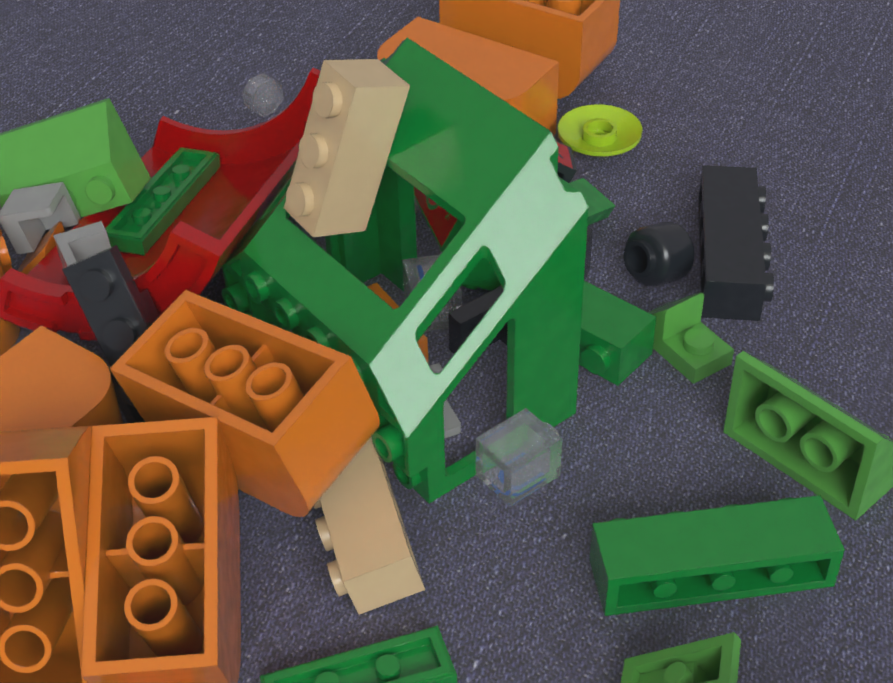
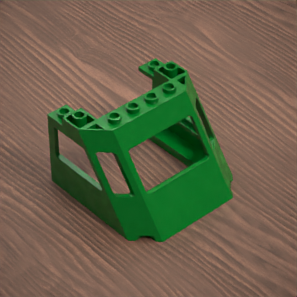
(501, 182)

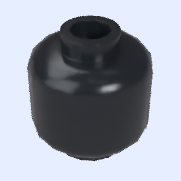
(659, 253)

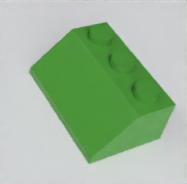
(78, 147)
(808, 437)

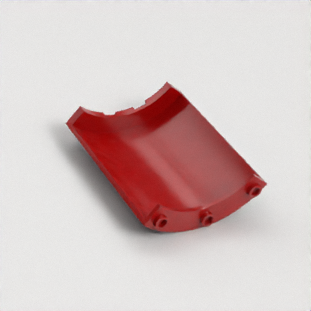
(203, 236)

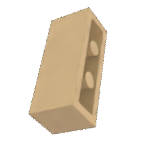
(345, 146)
(367, 535)

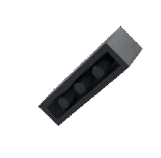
(732, 243)

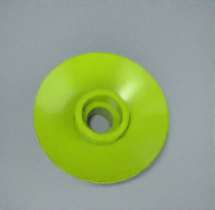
(600, 130)

